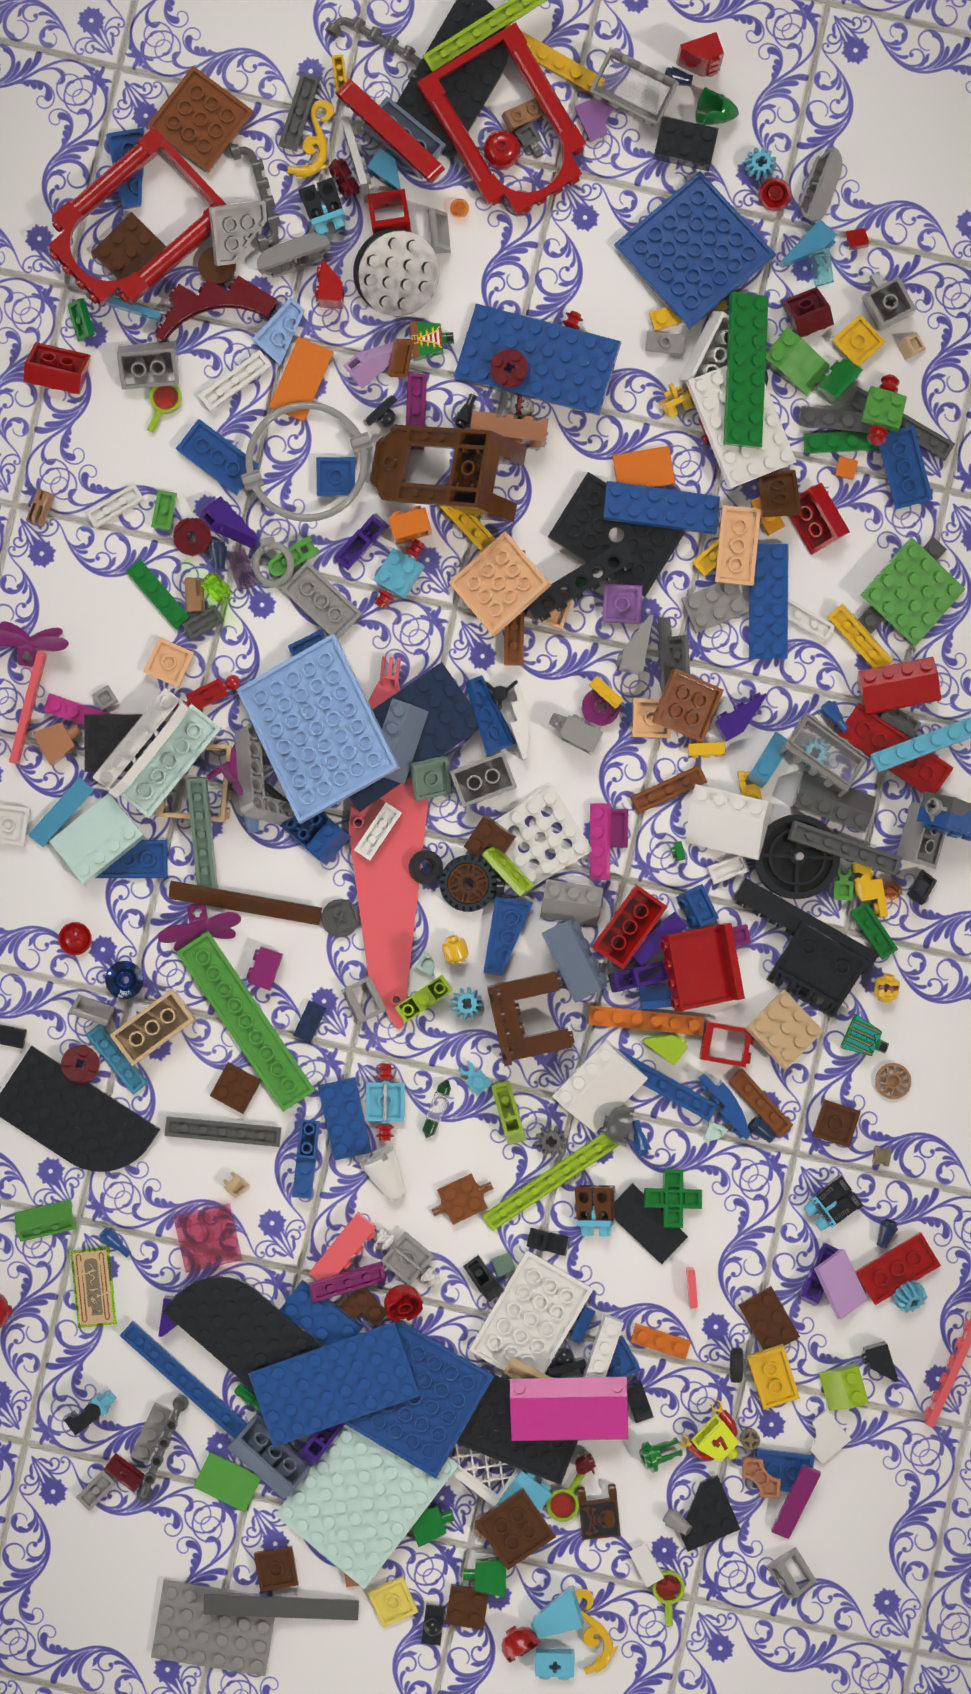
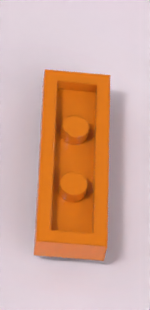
(660, 1341)

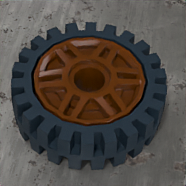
(452, 883)

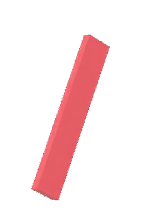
(28, 707)

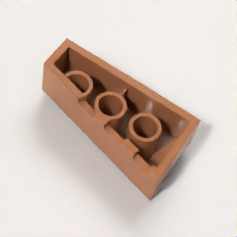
(523, 431)

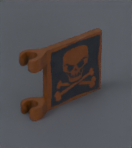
(599, 1516)

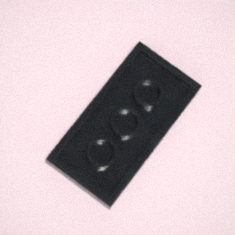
(646, 1224)

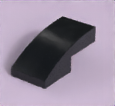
(548, 1241)

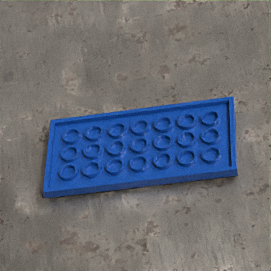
(564, 363)
(334, 1384)

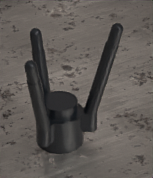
(500, 693)

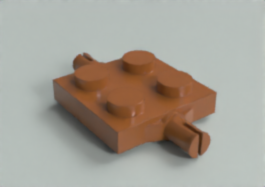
(462, 1199)

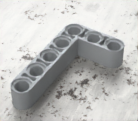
(251, 777)

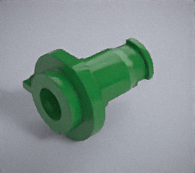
(652, 1457)

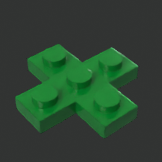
(672, 1198)

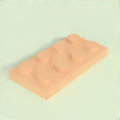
(737, 545)

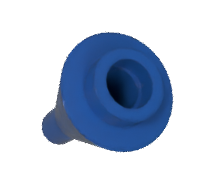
(832, 712)
(640, 1143)
(111, 1239)

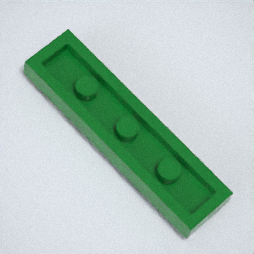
(837, 442)
(158, 594)

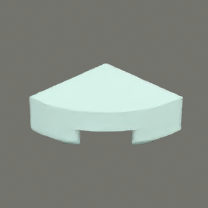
(425, 964)
(714, 1131)

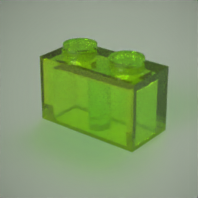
(217, 588)

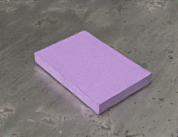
(840, 1284)

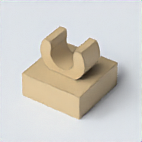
(236, 1185)

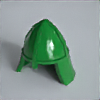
(714, 108)

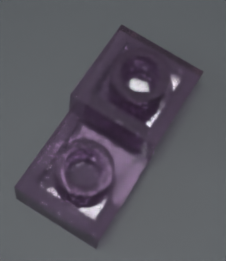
(241, 569)

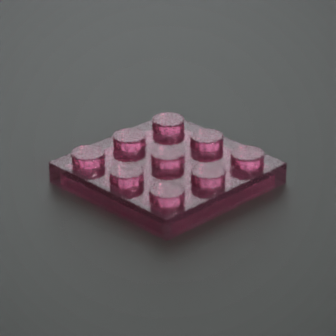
(207, 1237)

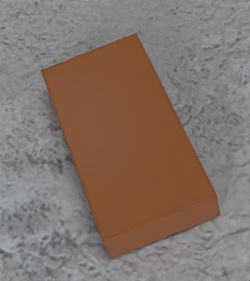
(400, 357)

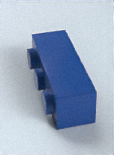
(582, 1324)

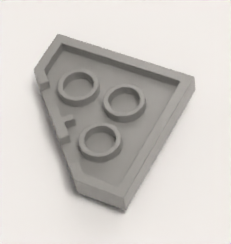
(234, 229)

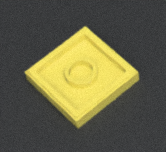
(392, 1601)

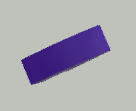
(361, 541)
(651, 944)
(637, 977)
(812, 1288)

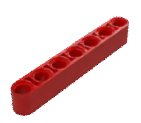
(390, 131)

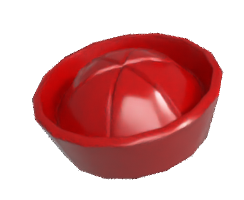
(774, 194)
(75, 938)

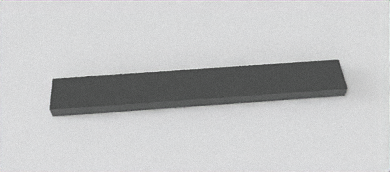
(280, 1607)

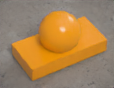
(770, 524)

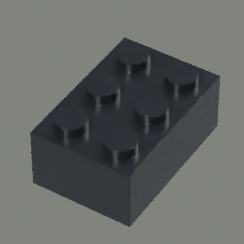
(685, 143)

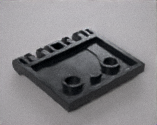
(819, 967)

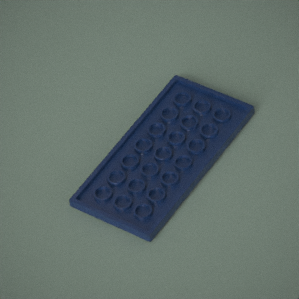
(447, 724)

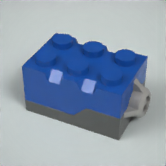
(946, 815)

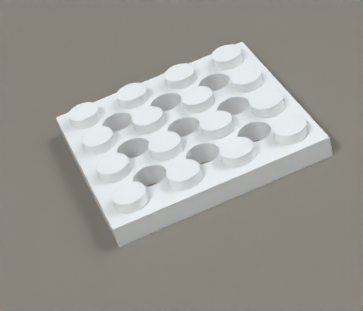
(570, 831)

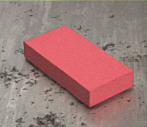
(691, 1285)

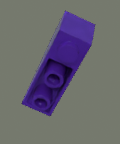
(225, 521)
(736, 722)

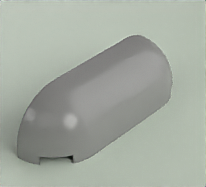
(821, 185)
(293, 254)

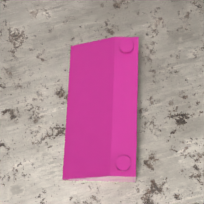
(569, 1409)

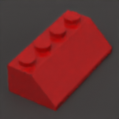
(899, 685)
(629, 926)

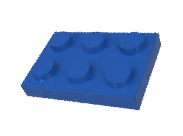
(784, 1465)

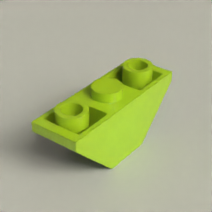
(423, 998)

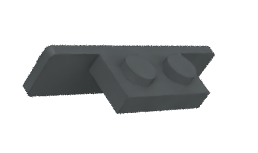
(673, 651)

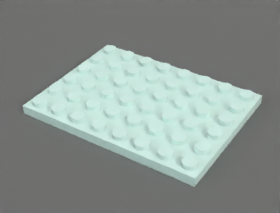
(360, 1503)

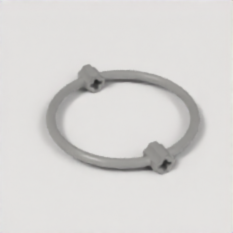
(253, 480)

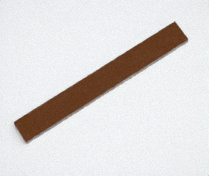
(245, 903)

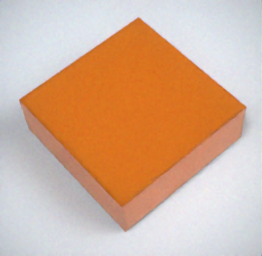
(846, 468)

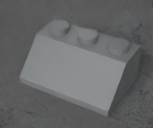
(148, 365)
(919, 843)
(571, 900)

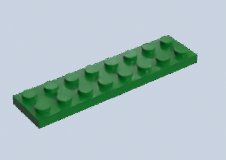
(745, 370)

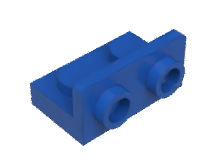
(697, 907)

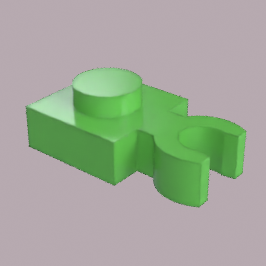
(843, 888)

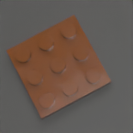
(687, 705)

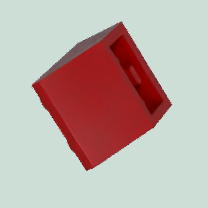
(330, 289)

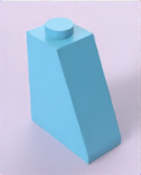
(559, 1615)

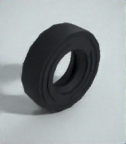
(414, 867)
(736, 1365)

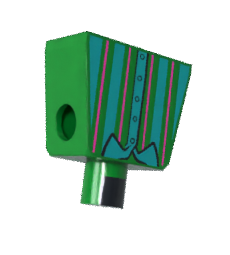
(863, 1037)

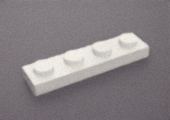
(235, 381)

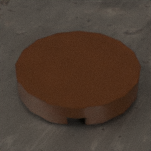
(216, 274)

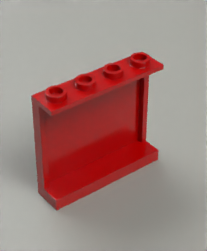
(702, 967)

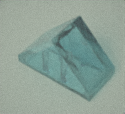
(821, 267)

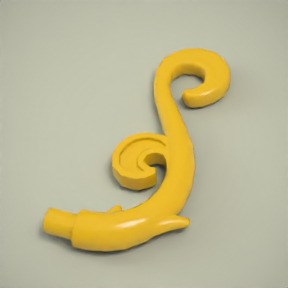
(308, 171)
(597, 1628)

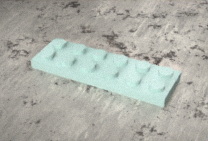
(171, 762)

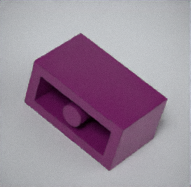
(265, 968)

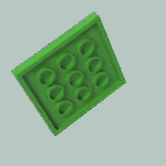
(912, 592)

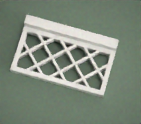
(477, 1485)

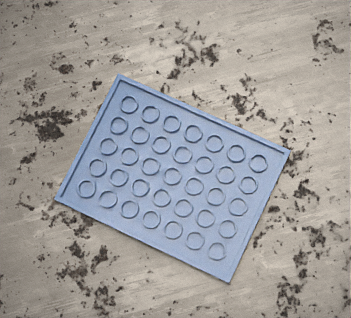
(317, 728)

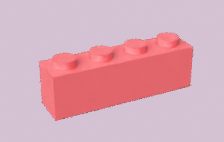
(344, 1247)

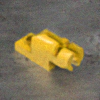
(870, 889)

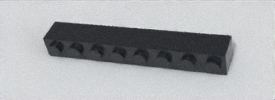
(790, 917)

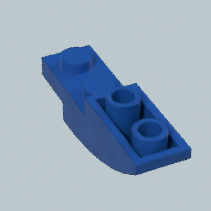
(731, 1111)
(306, 1159)

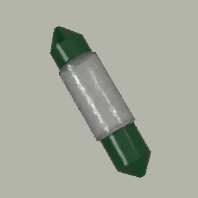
(436, 1108)

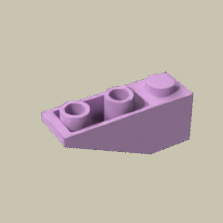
(368, 364)

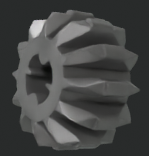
(555, 1135)

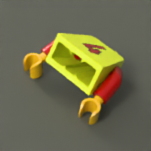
(715, 1439)

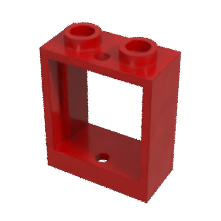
(385, 200)
(706, 1042)

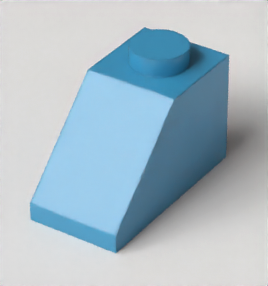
(384, 168)

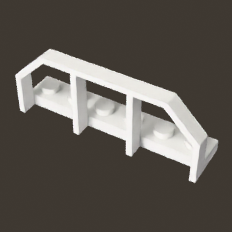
(137, 738)

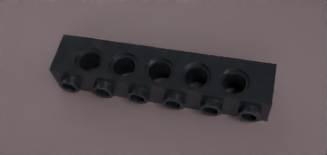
(619, 551)

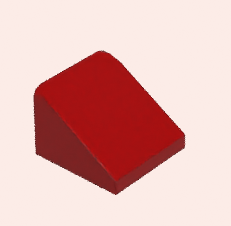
(857, 239)

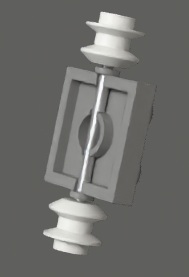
(407, 1258)

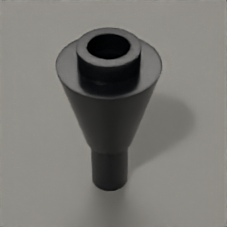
(463, 417)

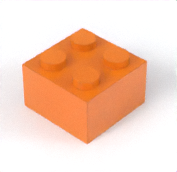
(410, 524)

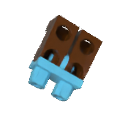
(595, 1209)

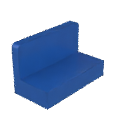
(655, 996)

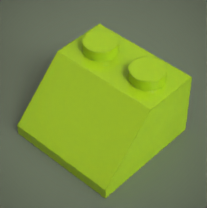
(667, 1046)
(844, 1387)

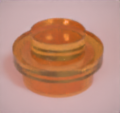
(459, 208)
(892, 890)

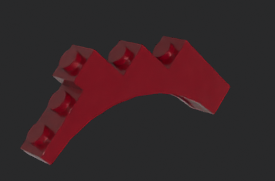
(188, 304)

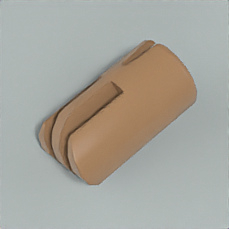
(40, 507)
(194, 595)

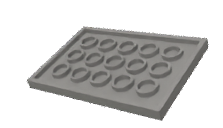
(209, 1640)

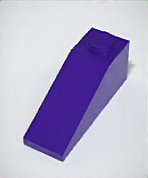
(318, 1444)

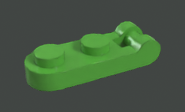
(278, 564)

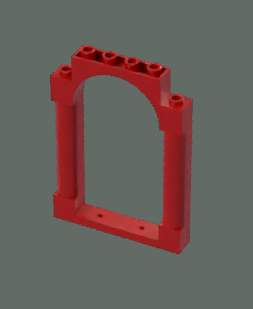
(567, 133)
(74, 212)

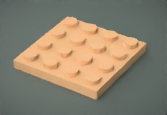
(499, 583)

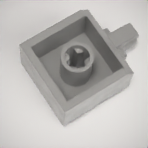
(883, 292)
(577, 732)

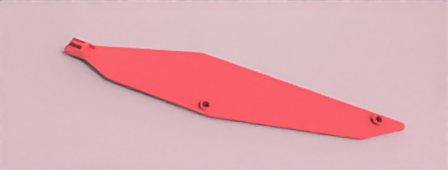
(384, 884)

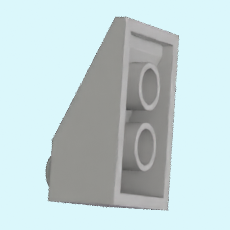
(634, 654)

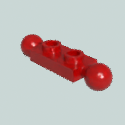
(211, 692)

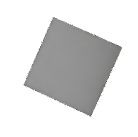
(105, 698)

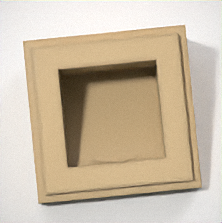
(911, 346)

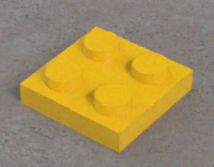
(858, 341)

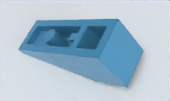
(817, 239)
(767, 761)

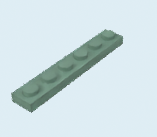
(202, 831)

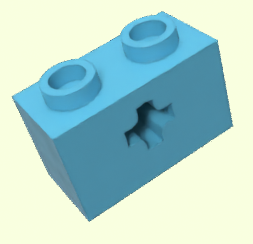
(565, 1663)

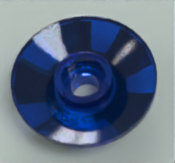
(114, 979)

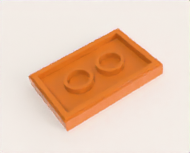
(645, 467)

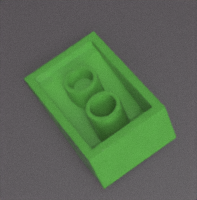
(796, 361)

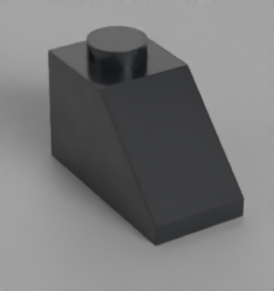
(483, 1278)
(880, 1360)
(638, 1402)

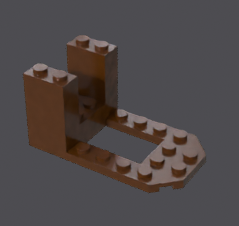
(471, 472)
(506, 1021)

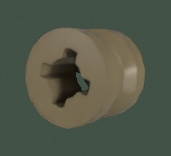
(881, 1156)
(753, 1439)

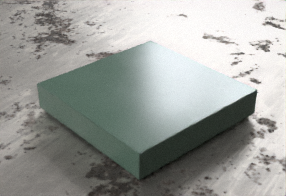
(430, 778)

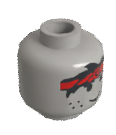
(519, 405)

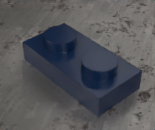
(309, 1021)

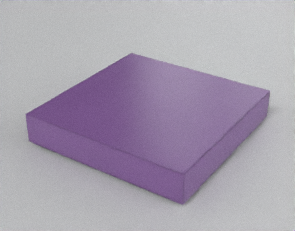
(622, 603)

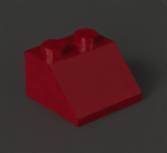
(808, 312)

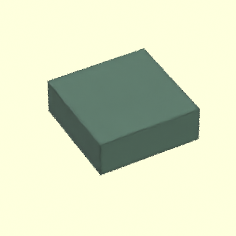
(503, 1264)

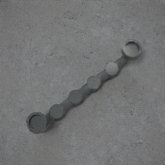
(374, 35)
(262, 184)
(145, 1491)

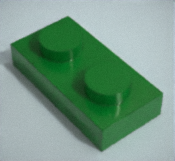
(81, 319)

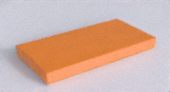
(302, 377)

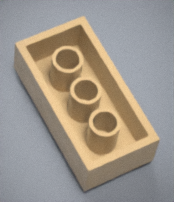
(153, 1027)

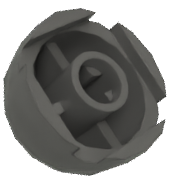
(619, 1124)

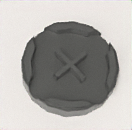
(340, 918)

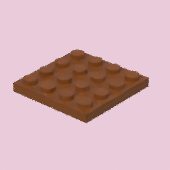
(201, 119)

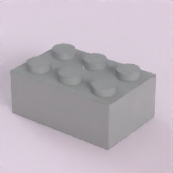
(483, 779)

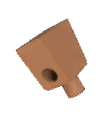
(57, 741)

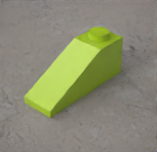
(508, 1112)

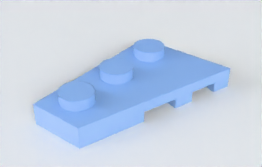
(279, 330)

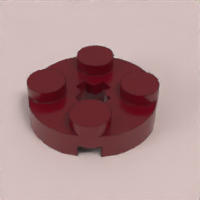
(500, 362)
(192, 547)
(70, 1059)

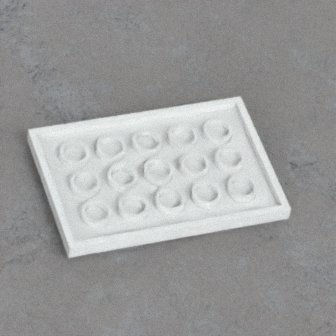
(736, 462)
(531, 1315)

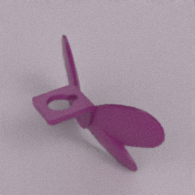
(44, 640)
(229, 771)
(218, 926)

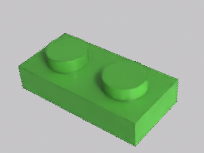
(164, 510)

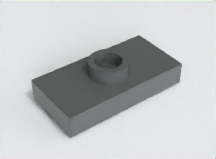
(203, 622)
(901, 721)

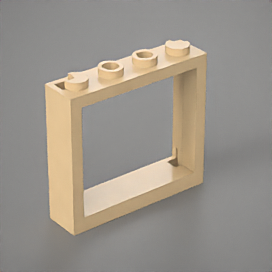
(226, 793)

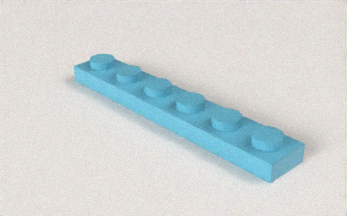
(922, 745)

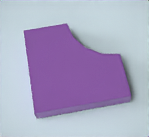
(593, 117)

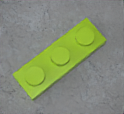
(508, 871)

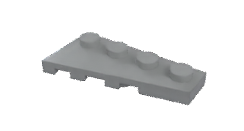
(359, 162)

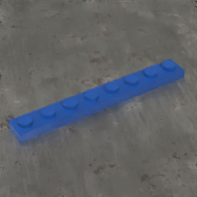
(183, 1379)

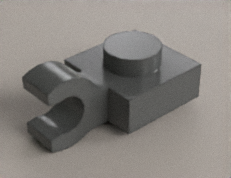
(528, 138)

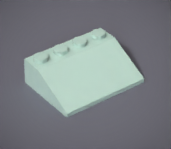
(97, 839)

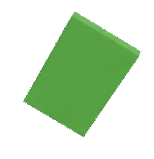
(227, 1481)

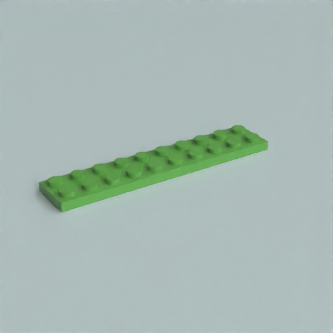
(245, 1021)

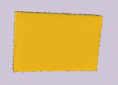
(773, 1376)

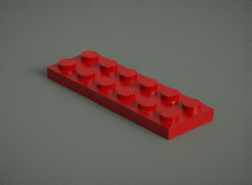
(874, 734)

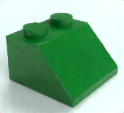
(838, 380)

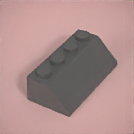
(850, 810)

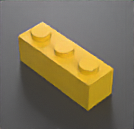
(339, 70)
(606, 692)
(706, 749)

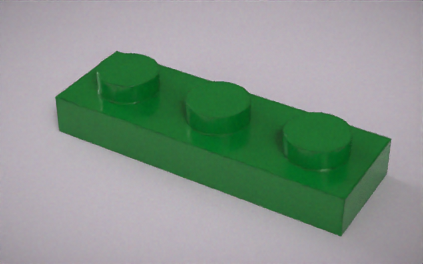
(873, 930)

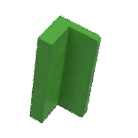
(44, 1220)

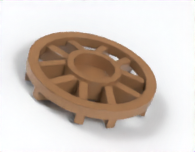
(893, 1080)

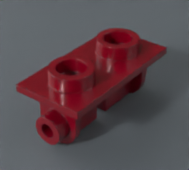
(339, 171)
(585, 1463)

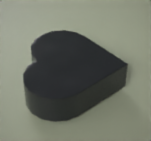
(499, 886)

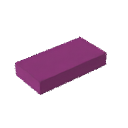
(619, 828)

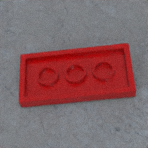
(897, 1266)

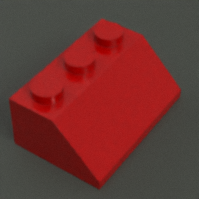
(701, 55)
(56, 368)
(819, 519)

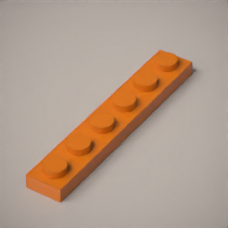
(646, 1020)

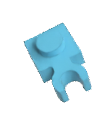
(477, 1080)

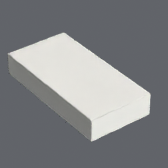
(727, 869)
(646, 1565)

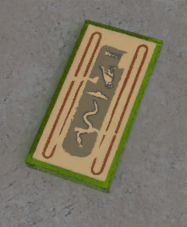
(93, 1287)

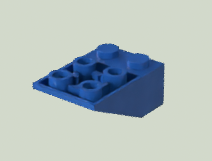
(318, 836)

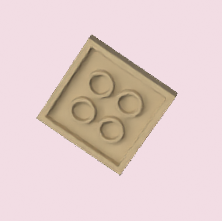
(784, 1029)

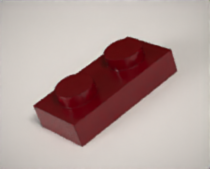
(124, 1472)

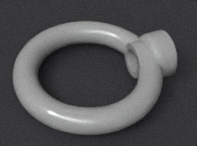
(269, 544)

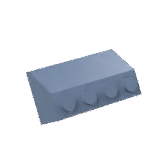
(413, 127)
(403, 731)
(575, 959)
(274, 1465)

